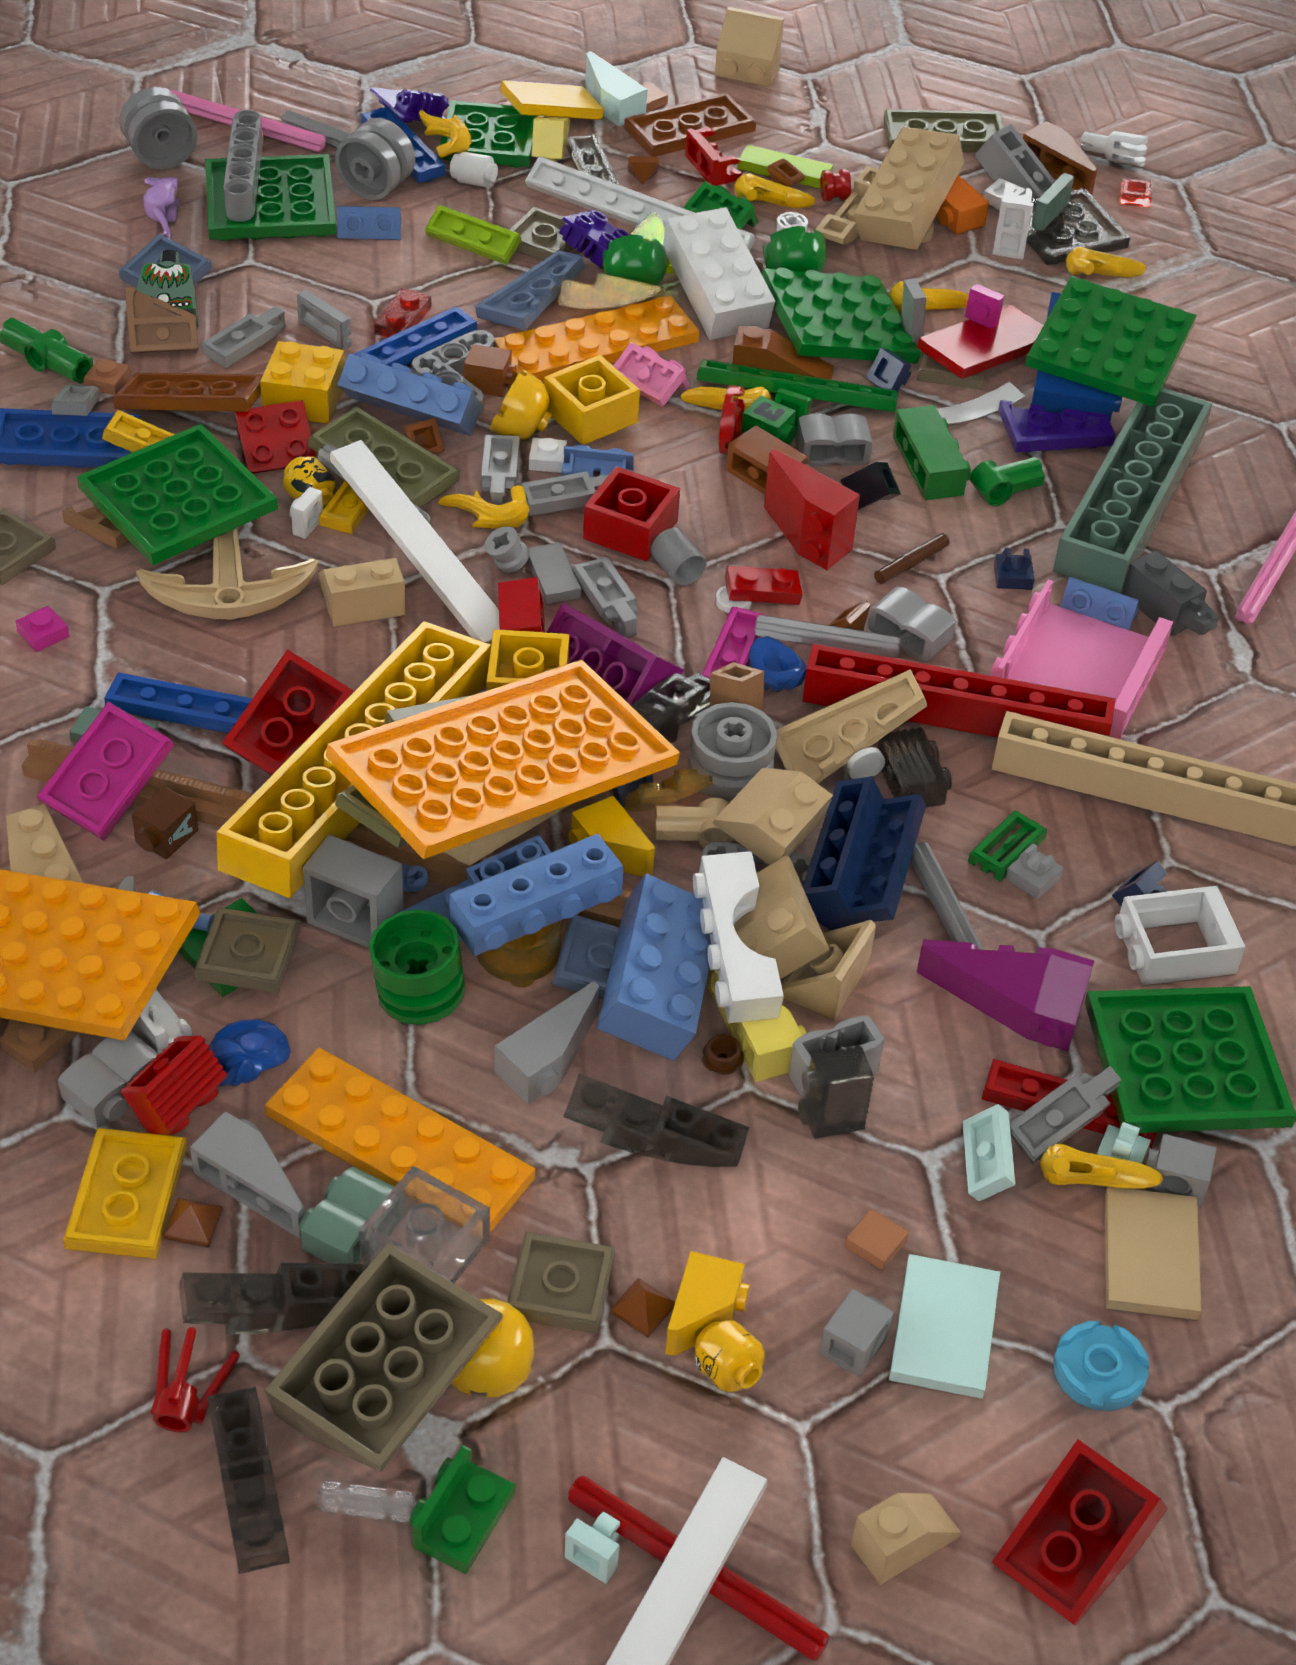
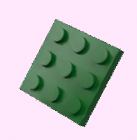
(495, 132)

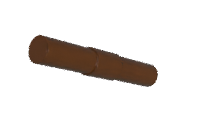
(911, 558)

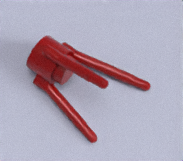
(178, 1405)

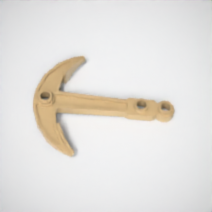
(228, 594)

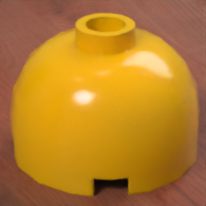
(523, 408)
(503, 1358)

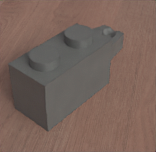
(1169, 594)

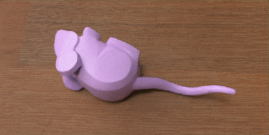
(160, 201)

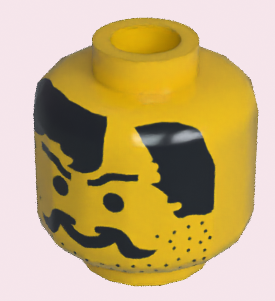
(306, 473)

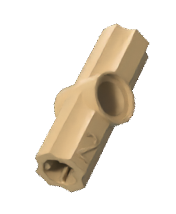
(691, 823)

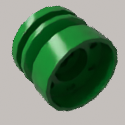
(417, 966)

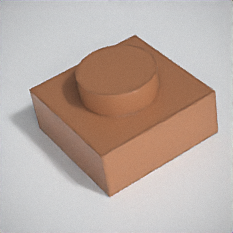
(107, 376)

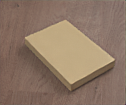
(1152, 1253)

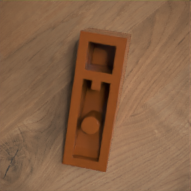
(1061, 155)
(772, 351)

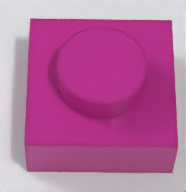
(984, 306)
(42, 628)

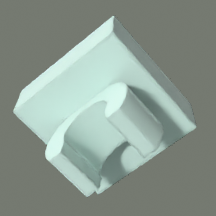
(1124, 1143)
(594, 1547)

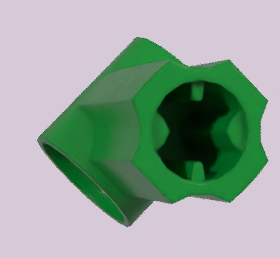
(999, 482)

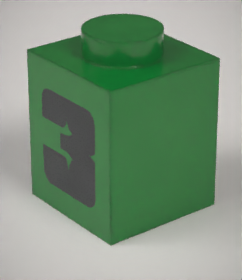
(772, 418)

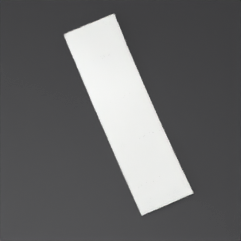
(982, 405)

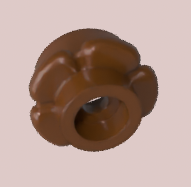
(726, 1047)

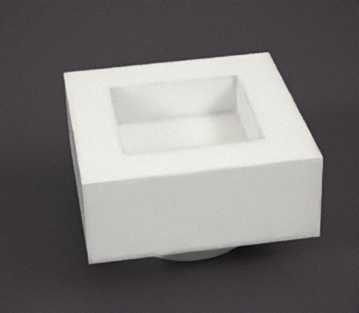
(995, 192)
(547, 454)
(306, 512)

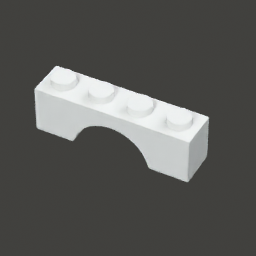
(747, 981)

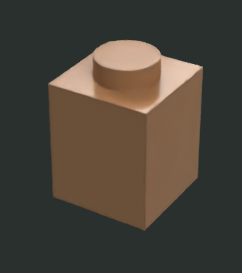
(737, 685)

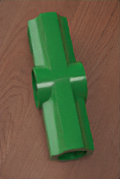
(45, 350)

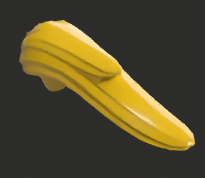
(451, 128)
(760, 189)
(1088, 261)
(935, 298)
(714, 397)
(490, 515)
(1071, 1166)

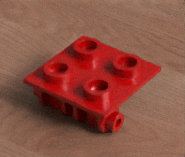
(274, 435)

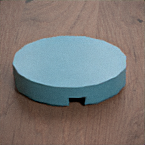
(1101, 1366)

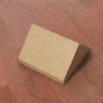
(831, 977)

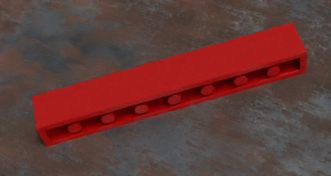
(954, 696)

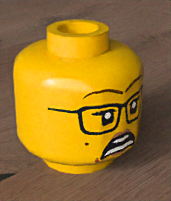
(729, 1356)

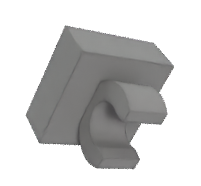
(1034, 872)

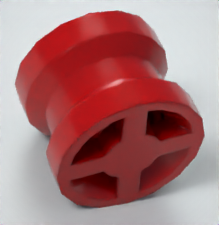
(835, 185)

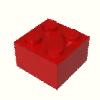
(630, 512)

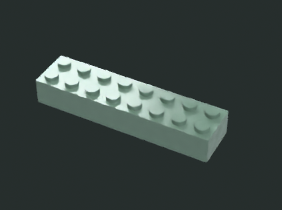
(1132, 490)

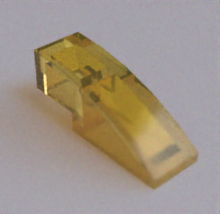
(606, 293)

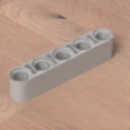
(243, 165)

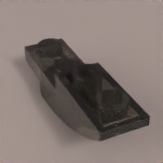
(674, 703)
(663, 1132)
(266, 1303)
(248, 1480)

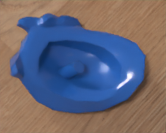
(780, 664)
(248, 1049)

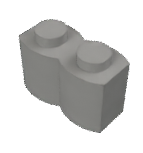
(835, 439)
(919, 625)
(852, 1031)
(96, 1080)

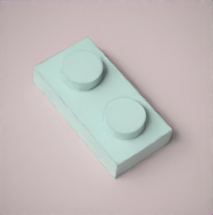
(988, 1152)

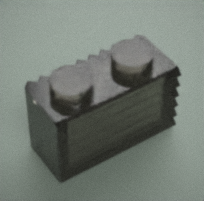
(914, 766)
(836, 1092)

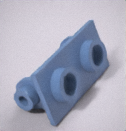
(368, 222)
(584, 458)
(1100, 603)

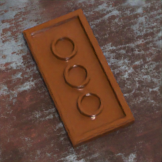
(666, 128)
(189, 392)

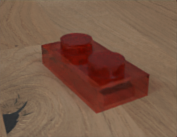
(402, 312)

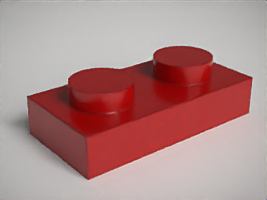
(763, 585)

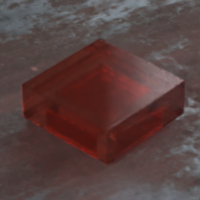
(1135, 192)

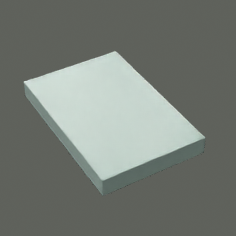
(945, 1326)

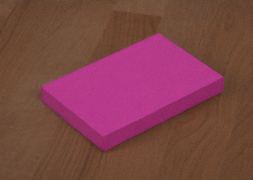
(105, 771)

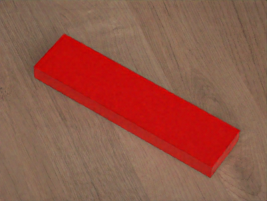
(1024, 1087)

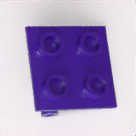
(409, 102)
(592, 232)

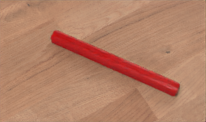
(728, 1586)

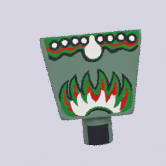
(170, 282)

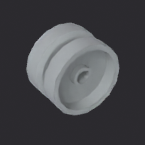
(158, 128)
(375, 158)
(731, 746)

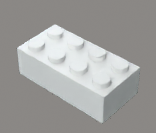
(717, 272)

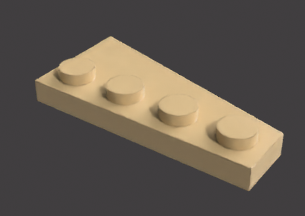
(834, 734)
(37, 845)

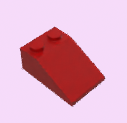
(810, 510)
(285, 713)
(1080, 1532)

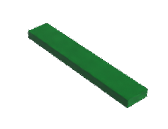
(809, 386)

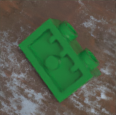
(711, 197)
(460, 1511)

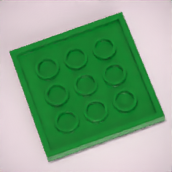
(290, 199)
(838, 315)
(1111, 340)
(177, 493)
(1189, 1059)

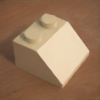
(749, 47)
(363, 591)
(775, 813)

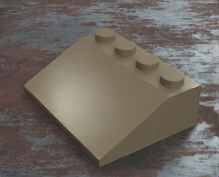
(381, 1359)

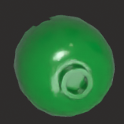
(795, 250)
(636, 259)

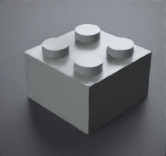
(351, 889)

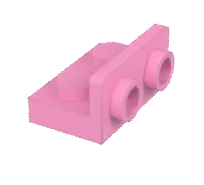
(651, 373)

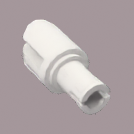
(1117, 147)

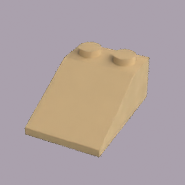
(782, 920)

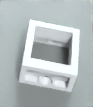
(1197, 905)

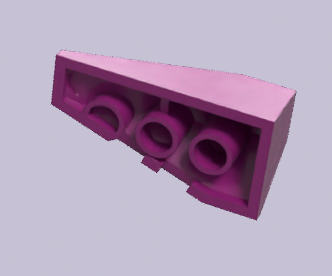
(615, 658)
(1026, 992)

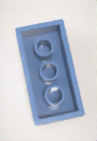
(657, 970)

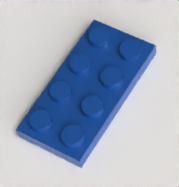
(56, 440)

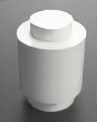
(473, 169)

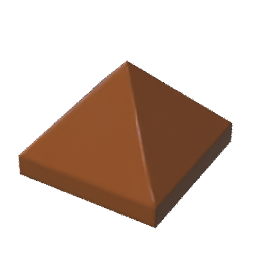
(643, 167)
(785, 173)
(426, 435)
(853, 617)
(193, 1222)
(643, 1307)

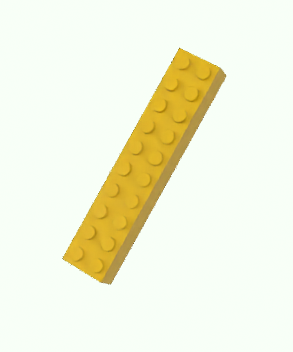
(296, 806)

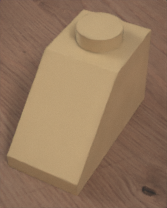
(901, 1533)

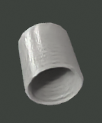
(678, 556)

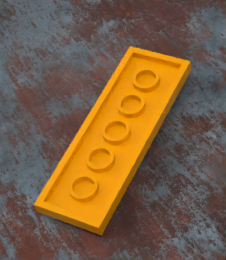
(554, 347)
(391, 1133)

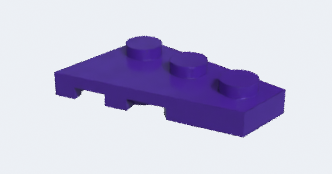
(1044, 430)

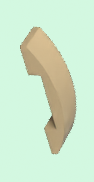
(842, 225)

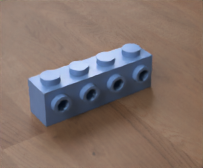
(409, 393)
(536, 894)

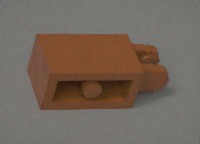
(750, 456)

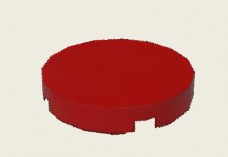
(731, 417)

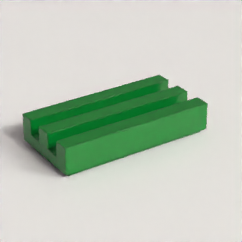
(992, 862)

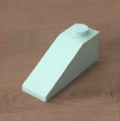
(614, 90)

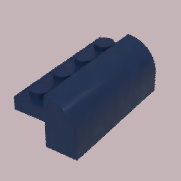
(862, 854)

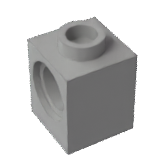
(1183, 1165)
(856, 1332)

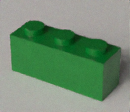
(931, 452)

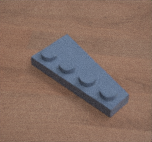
(531, 293)

